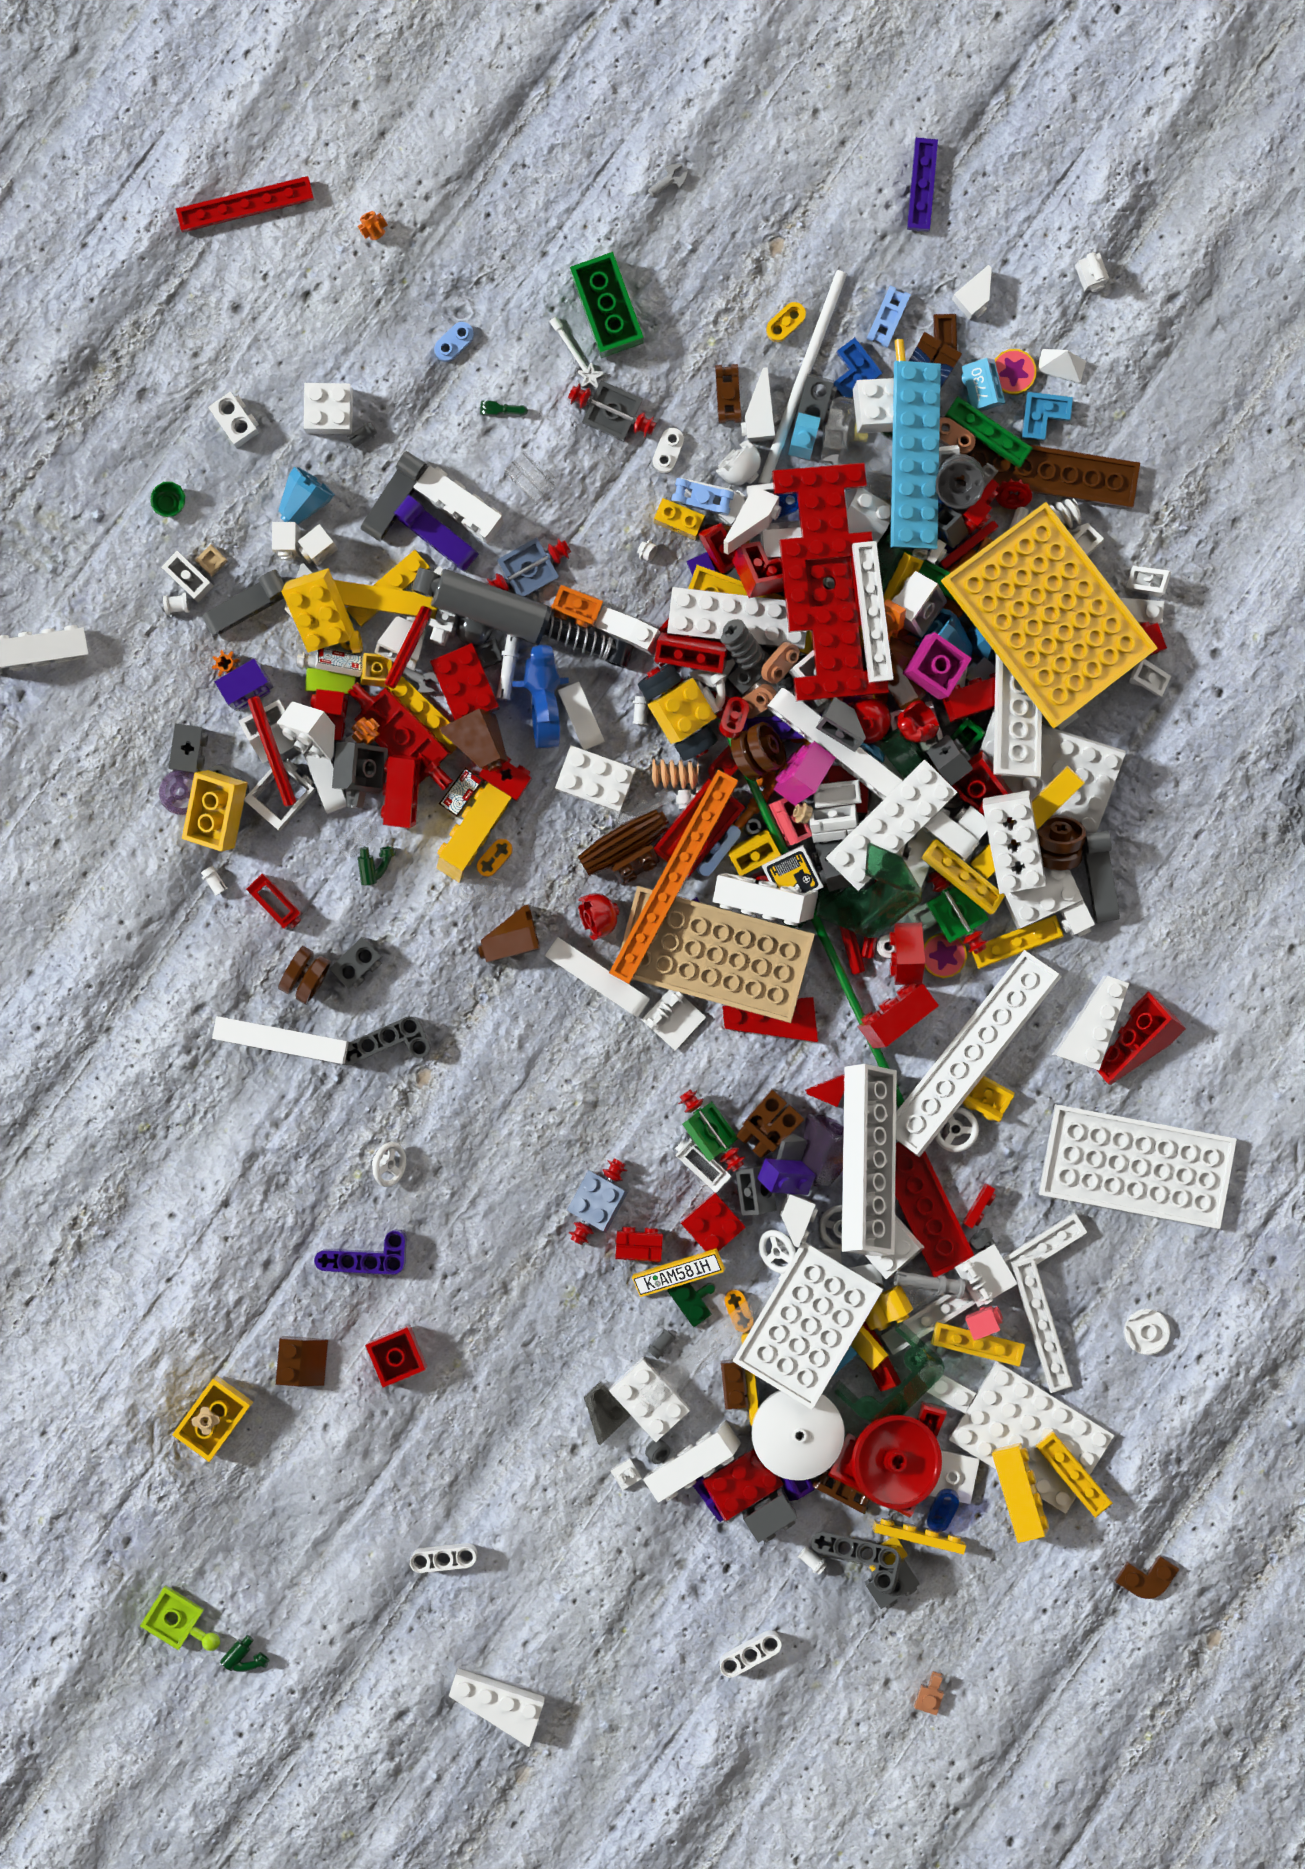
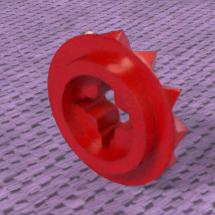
(1013, 501)

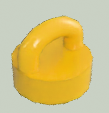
(356, 643)

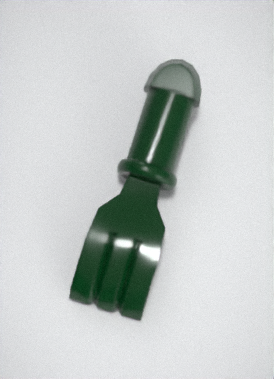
(495, 408)

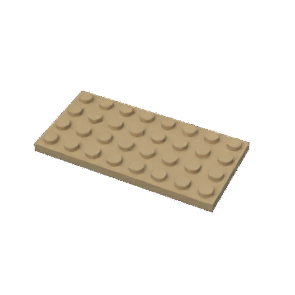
(725, 957)

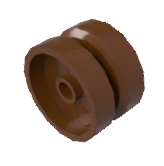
(758, 751)
(1061, 842)
(306, 976)

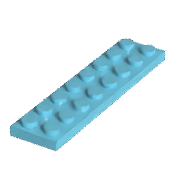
(915, 455)

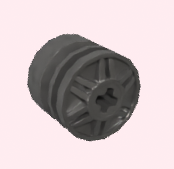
(961, 494)

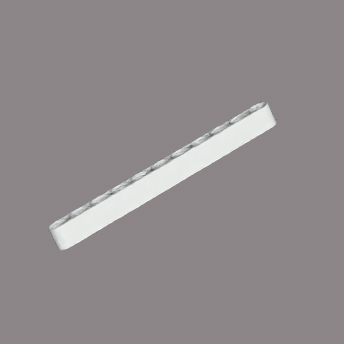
(867, 770)

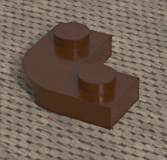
(1150, 1584)

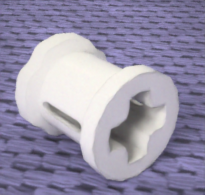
(176, 604)

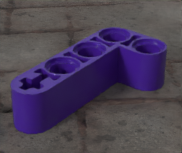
(435, 533)
(361, 1255)

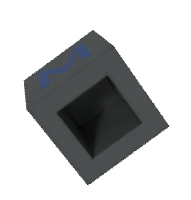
(951, 527)

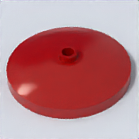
(915, 1465)

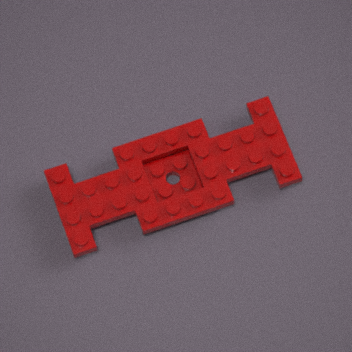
(820, 554)

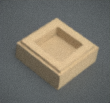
(211, 560)

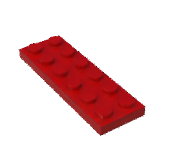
(929, 1212)

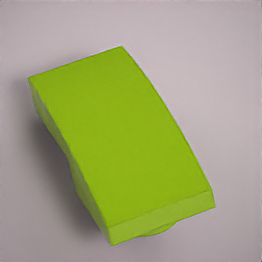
(328, 681)

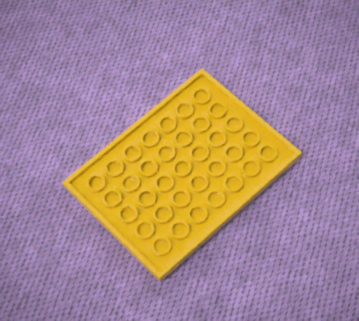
(1049, 614)

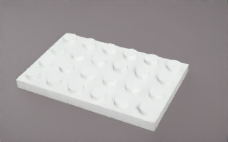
(1089, 759)
(807, 1325)
(1017, 1411)

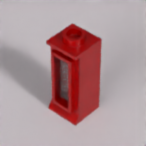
(275, 902)

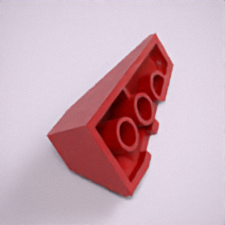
(1144, 1035)

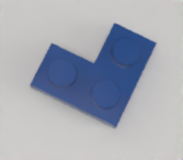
(859, 365)

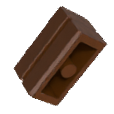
(734, 1385)

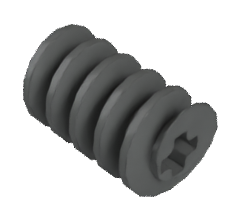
(741, 644)

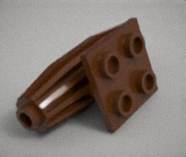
(626, 848)

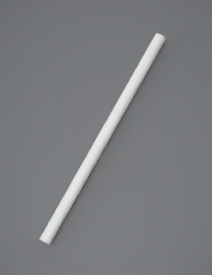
(805, 369)

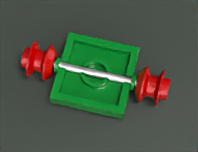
(956, 913)
(710, 1131)

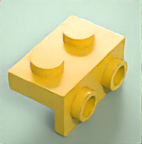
(989, 1099)

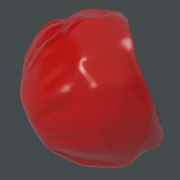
(918, 722)

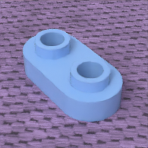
(454, 341)

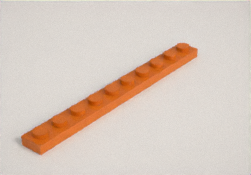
(673, 876)

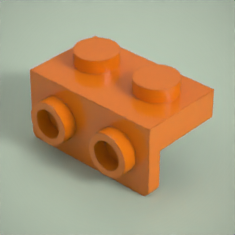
(576, 606)

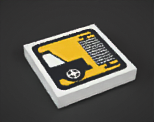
(793, 870)

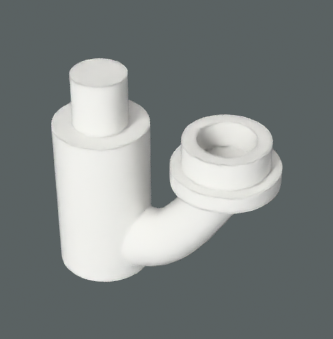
(715, 703)

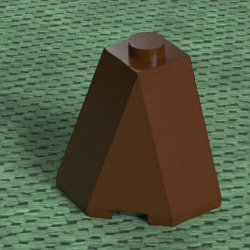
(901, 687)
(478, 738)
(511, 938)

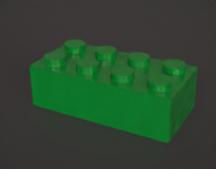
(606, 305)

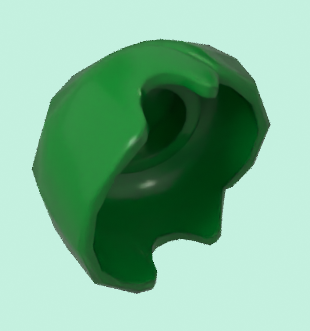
(167, 499)

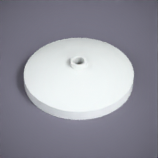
(775, 1439)

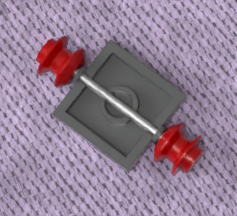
(612, 410)

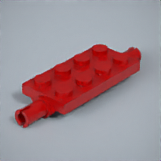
(403, 732)

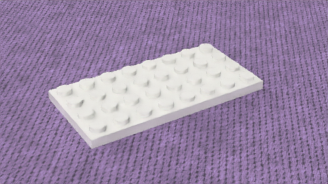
(1137, 1166)

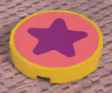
(1015, 371)
(944, 958)

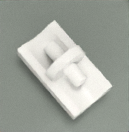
(442, 627)

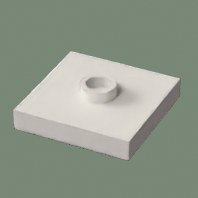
(957, 1474)

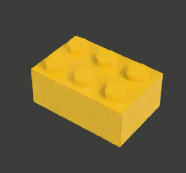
(318, 610)
(214, 810)
(222, 1401)

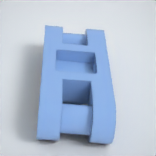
(888, 316)
(702, 497)
(719, 851)

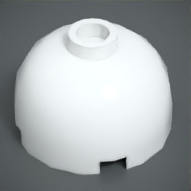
(740, 465)

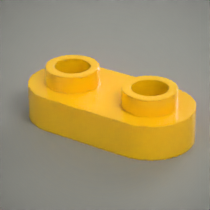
(785, 322)

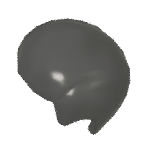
(472, 632)

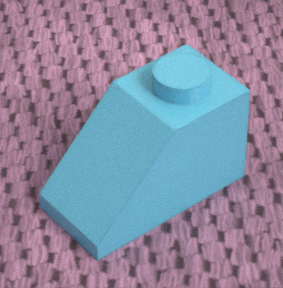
(804, 436)

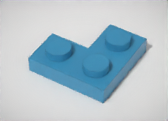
(1040, 408)

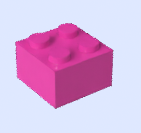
(937, 666)
(803, 773)

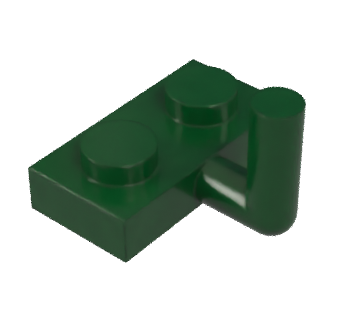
(691, 1301)

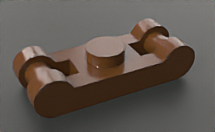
(728, 394)
(841, 1492)

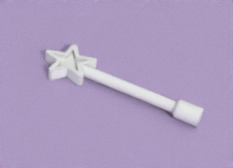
(588, 373)

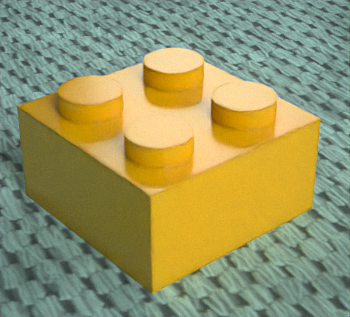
(375, 669)

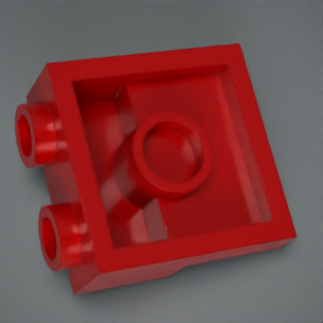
(977, 514)

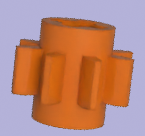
(372, 225)
(220, 661)
(365, 731)

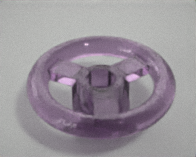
(167, 803)

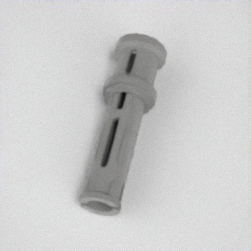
(939, 1285)

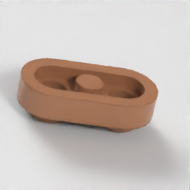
(954, 435)
(780, 662)
(756, 702)

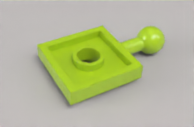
(176, 1633)

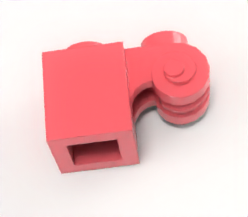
(984, 1321)

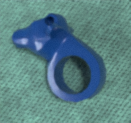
(542, 680)

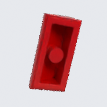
(713, 541)

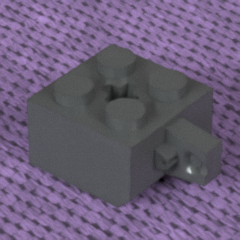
(359, 771)

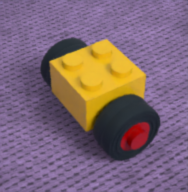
(680, 711)

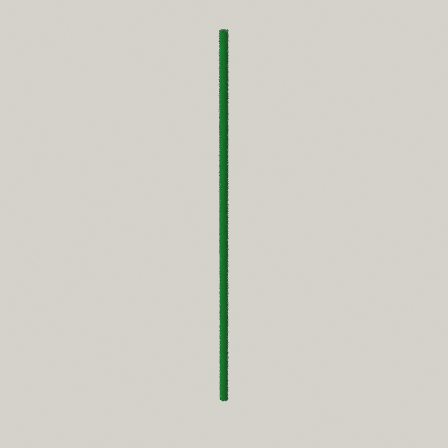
(818, 925)

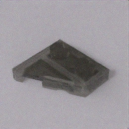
(604, 1411)

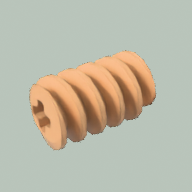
(675, 774)

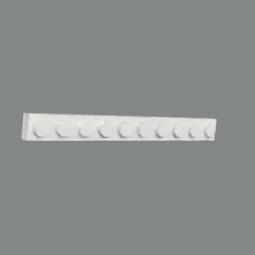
(949, 1306)

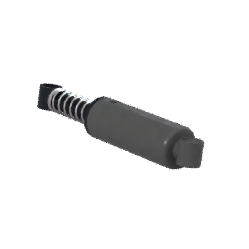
(512, 614)

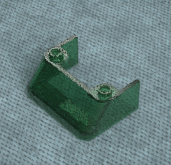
(878, 907)
(926, 1371)

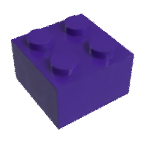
(244, 683)

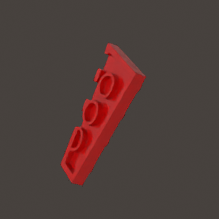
(802, 1025)

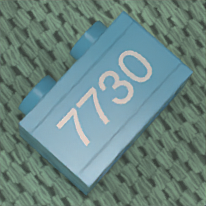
(982, 384)

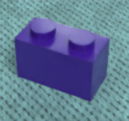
(786, 1176)

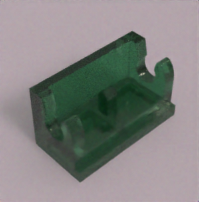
(902, 752)

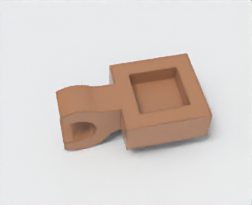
(929, 1696)

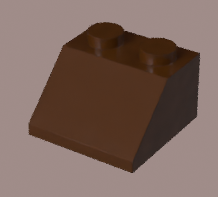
(301, 1361)

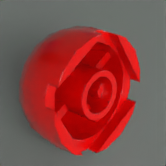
(873, 717)
(598, 914)

